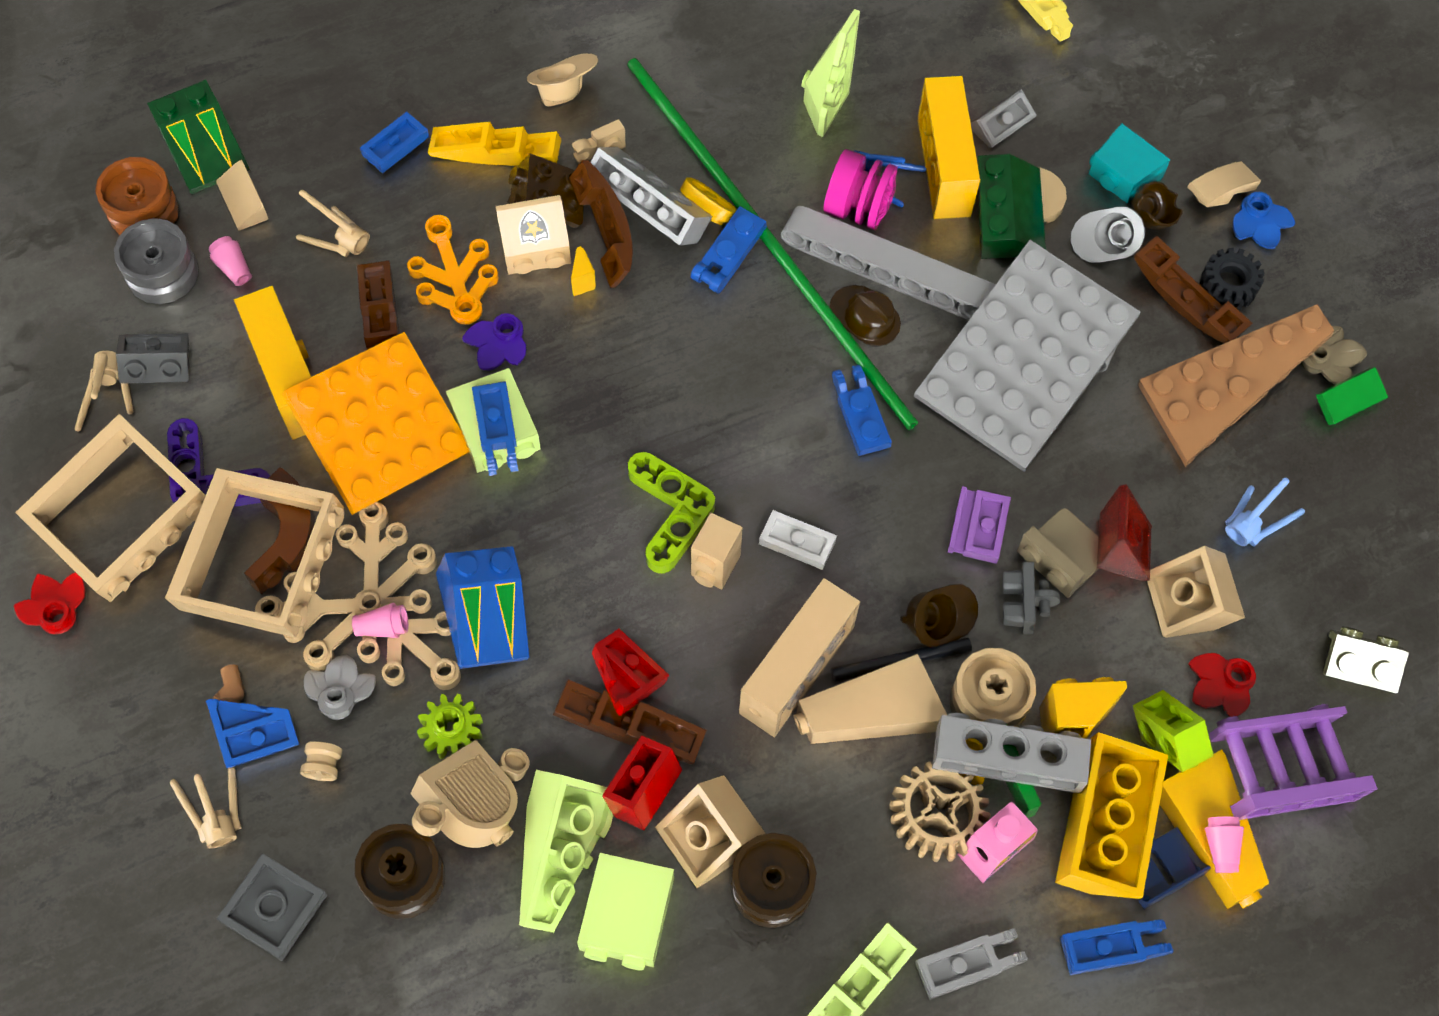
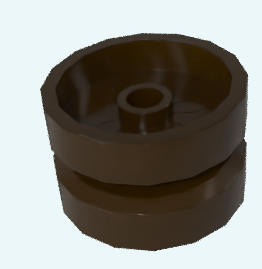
(771, 858)
(386, 888)

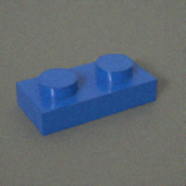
(394, 142)

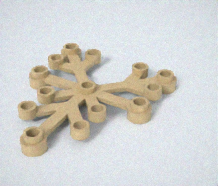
(372, 553)

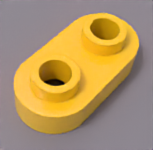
(708, 200)

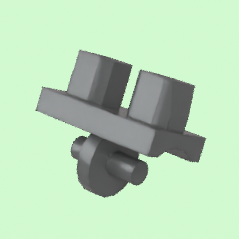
(1023, 613)

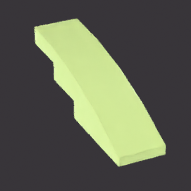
(867, 975)

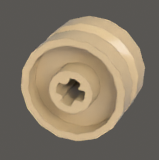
(994, 686)

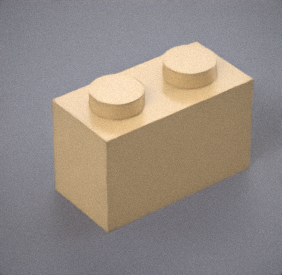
(716, 551)

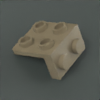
(1062, 551)

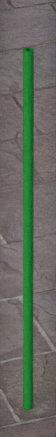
(775, 248)

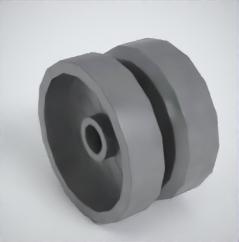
(156, 261)

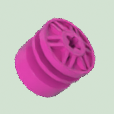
(860, 189)

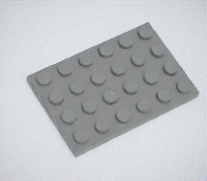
(1026, 355)

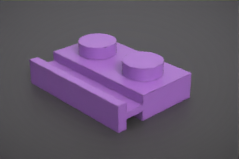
(979, 525)

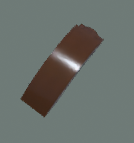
(290, 544)

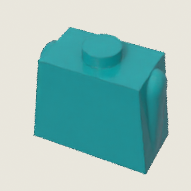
(1127, 163)

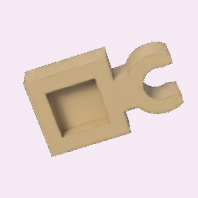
(606, 136)

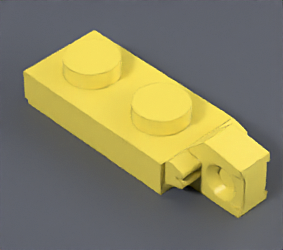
(1050, 15)

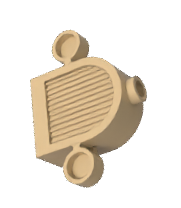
(470, 796)

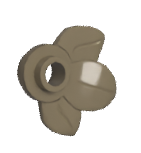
(1336, 357)

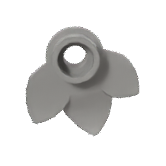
(341, 683)

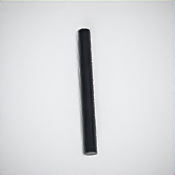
(926, 654)

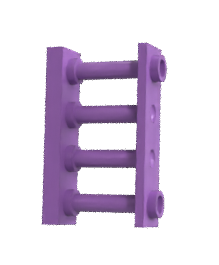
(1286, 795)

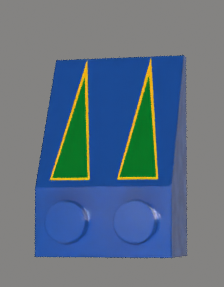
(484, 606)

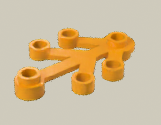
(453, 276)

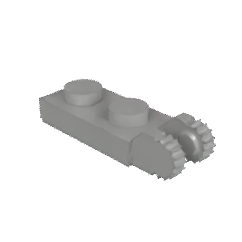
(966, 963)

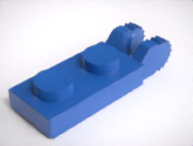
(861, 413)
(495, 423)
(1112, 946)

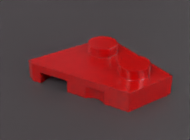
(626, 671)

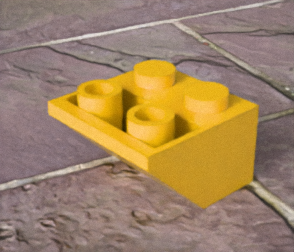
(1079, 705)

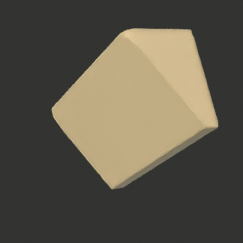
(241, 197)

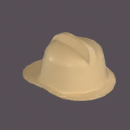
(562, 80)

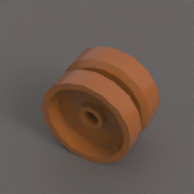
(135, 192)

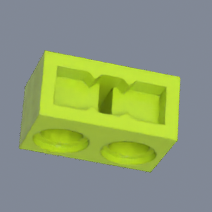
(1173, 730)

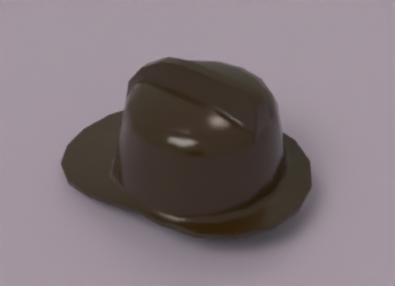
(866, 314)
(942, 614)

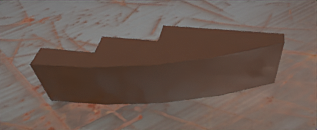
(377, 302)
(597, 714)

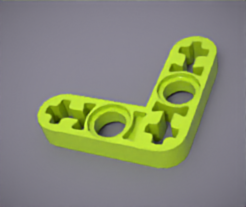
(683, 510)

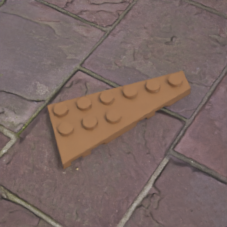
(1221, 385)

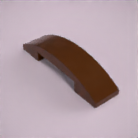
(595, 191)
(1187, 296)

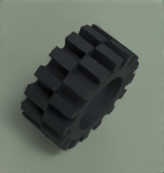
(1236, 264)

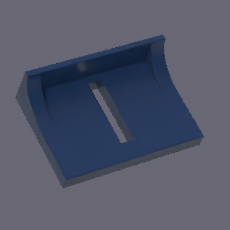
(1179, 863)

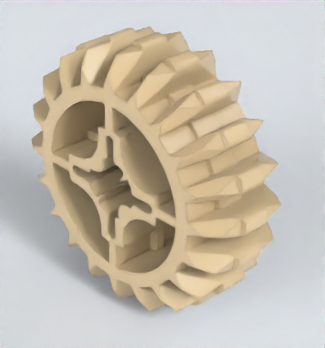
(932, 797)

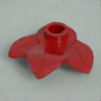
(51, 599)
(1218, 686)

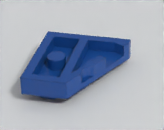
(251, 730)

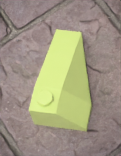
(830, 79)
(560, 833)

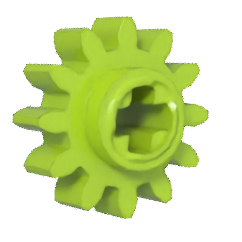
(436, 725)

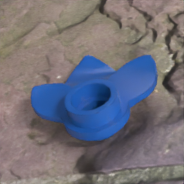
(1264, 223)

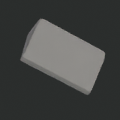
(1003, 119)

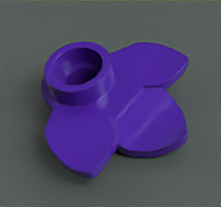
(497, 346)

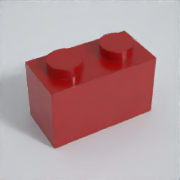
(642, 782)

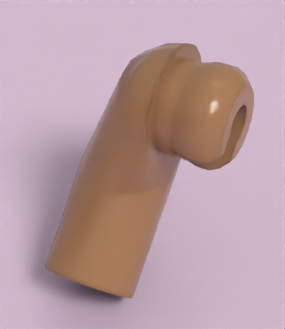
(233, 687)

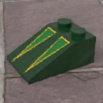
(196, 135)

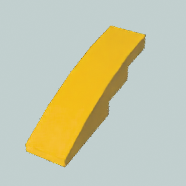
(491, 146)

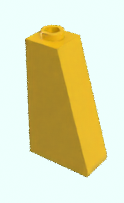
(1206, 793)

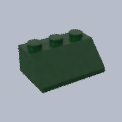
(1009, 205)

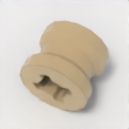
(321, 761)

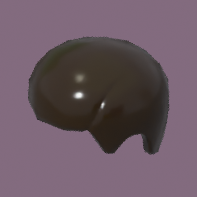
(1156, 205)

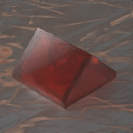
(1124, 537)

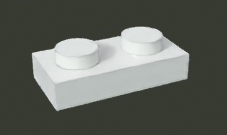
(797, 539)

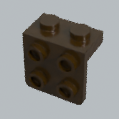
(541, 179)

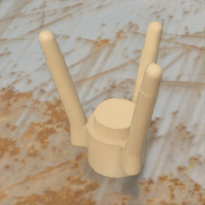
(349, 235)
(103, 373)
(217, 826)

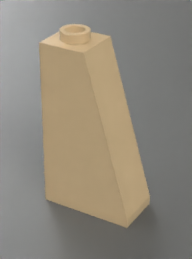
(875, 705)

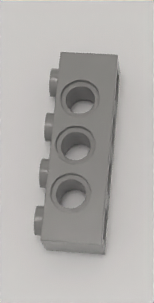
(651, 196)
(953, 754)

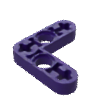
(178, 453)

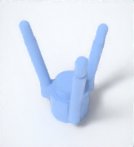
(1245, 527)

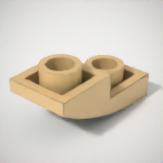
(1222, 183)

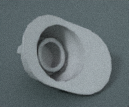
(1108, 234)

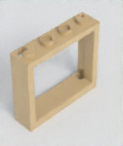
(83, 471)
(208, 532)

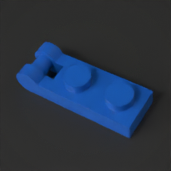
(729, 249)

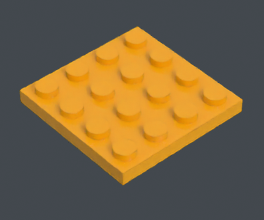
(377, 422)

